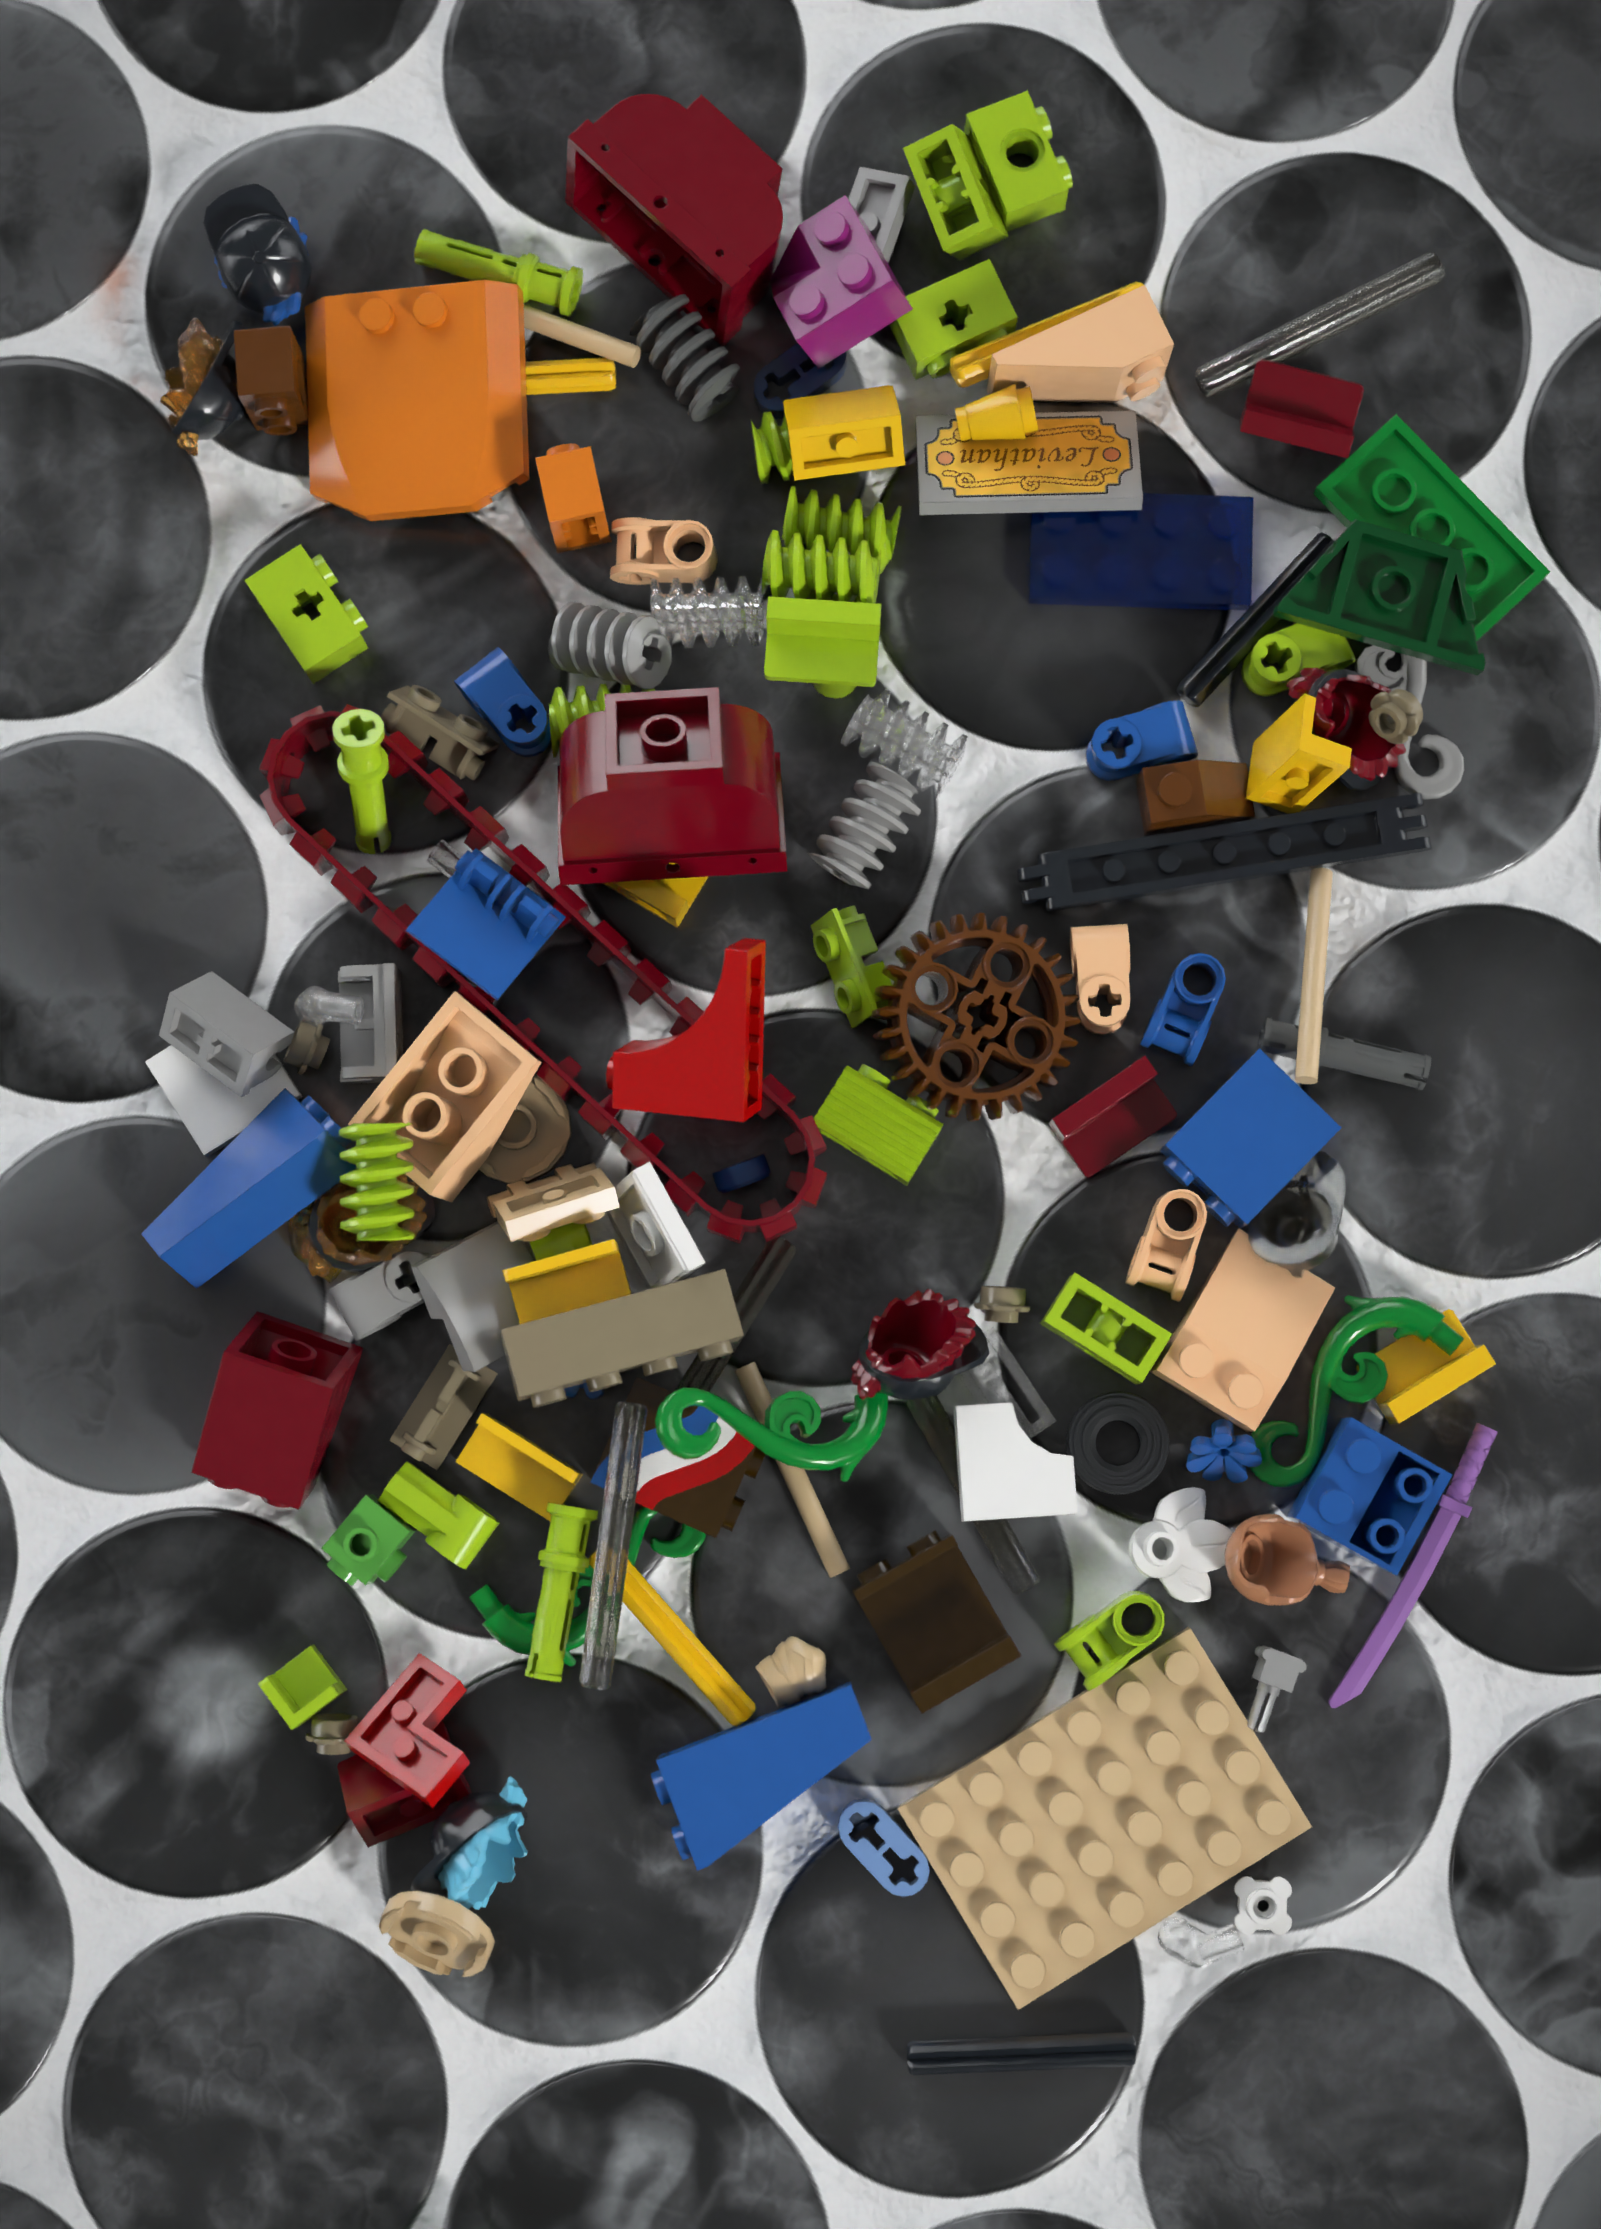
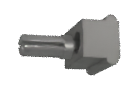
(1274, 1672)

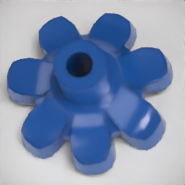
(1223, 1453)

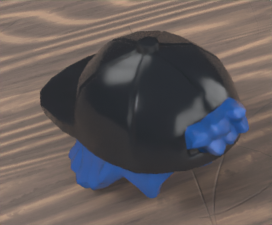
(258, 251)

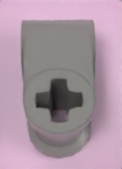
(378, 1295)

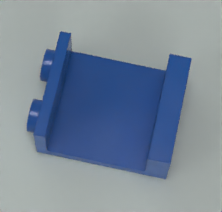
(1248, 1140)

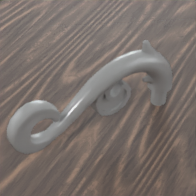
(1413, 679)

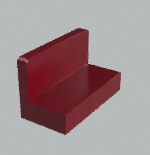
(1302, 408)
(1113, 1118)
(385, 1808)

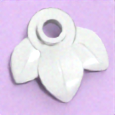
(1190, 1541)

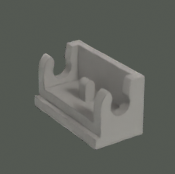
(224, 1032)
(377, 1041)

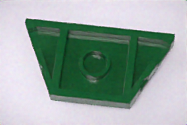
(1390, 595)

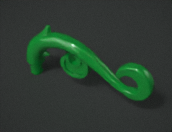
(1368, 1315)
(774, 1436)
(516, 1630)

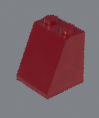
(275, 1410)

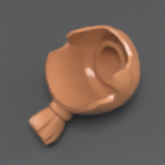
(1278, 1562)

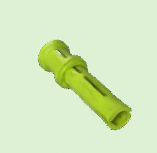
(536, 279)
(364, 766)
(562, 1564)

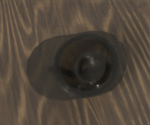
(1303, 1219)

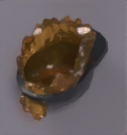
(203, 386)
(331, 1246)

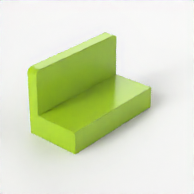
(822, 641)

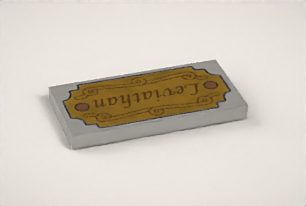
(1063, 467)

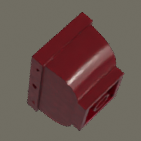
(681, 193)
(666, 785)

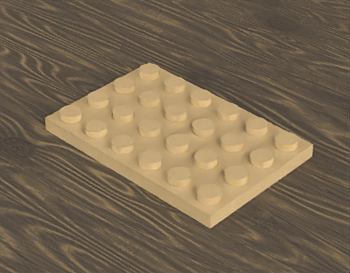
(1103, 1817)

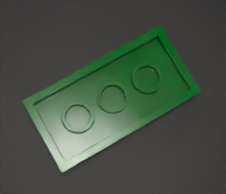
(1410, 490)

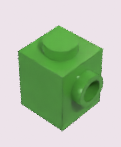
(368, 1543)

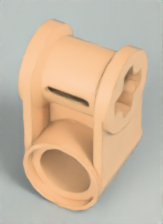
(657, 551)
(1101, 967)
(1168, 1247)

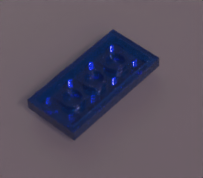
(1163, 556)

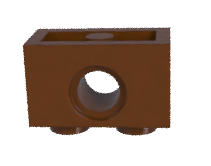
(272, 379)

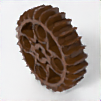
(998, 1005)

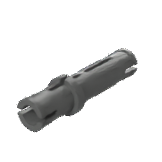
(1349, 1054)

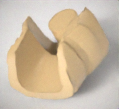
(793, 1671)

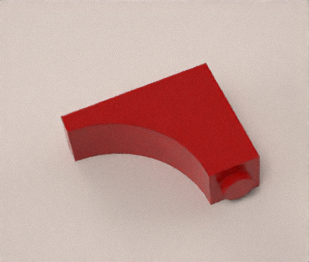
(715, 1063)

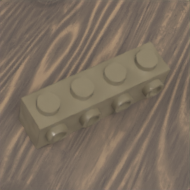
(621, 1336)

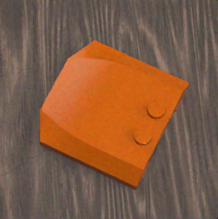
(417, 398)

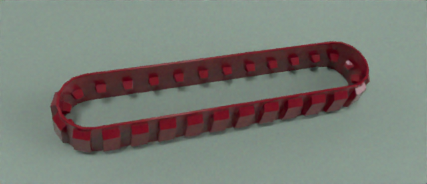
(315, 731)

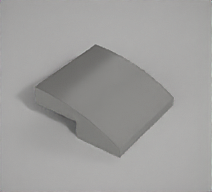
(471, 1294)

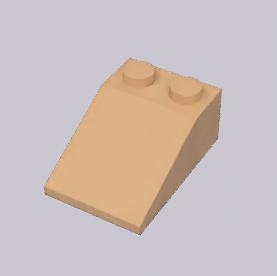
(1091, 357)
(458, 1093)
(1242, 1334)

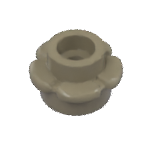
(1395, 715)
(307, 1047)
(1002, 1303)
(330, 1731)

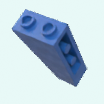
(251, 1188)
(754, 1770)

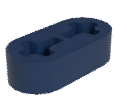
(791, 365)

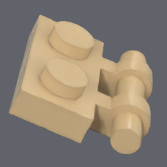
(569, 1196)

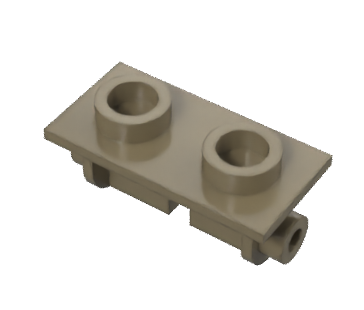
(459, 738)
(441, 1410)

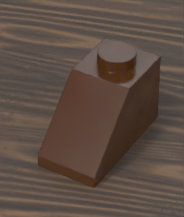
(1193, 795)

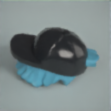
(475, 1846)

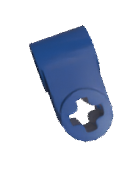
(503, 698)
(1148, 737)
(1185, 1011)

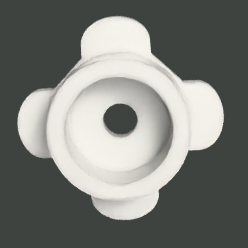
(1250, 1893)

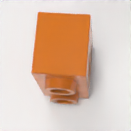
(572, 497)

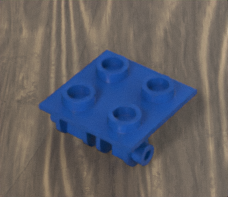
(485, 923)

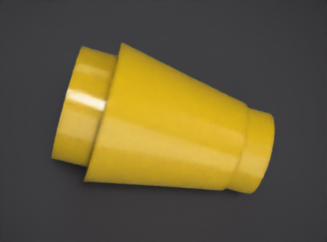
(998, 416)

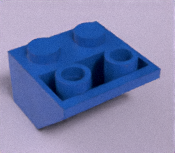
(1369, 1495)

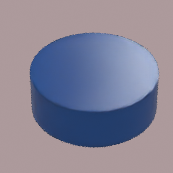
(741, 1173)

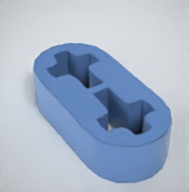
(873, 1857)

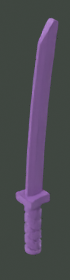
(1443, 1524)

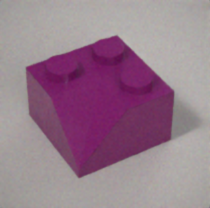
(835, 284)

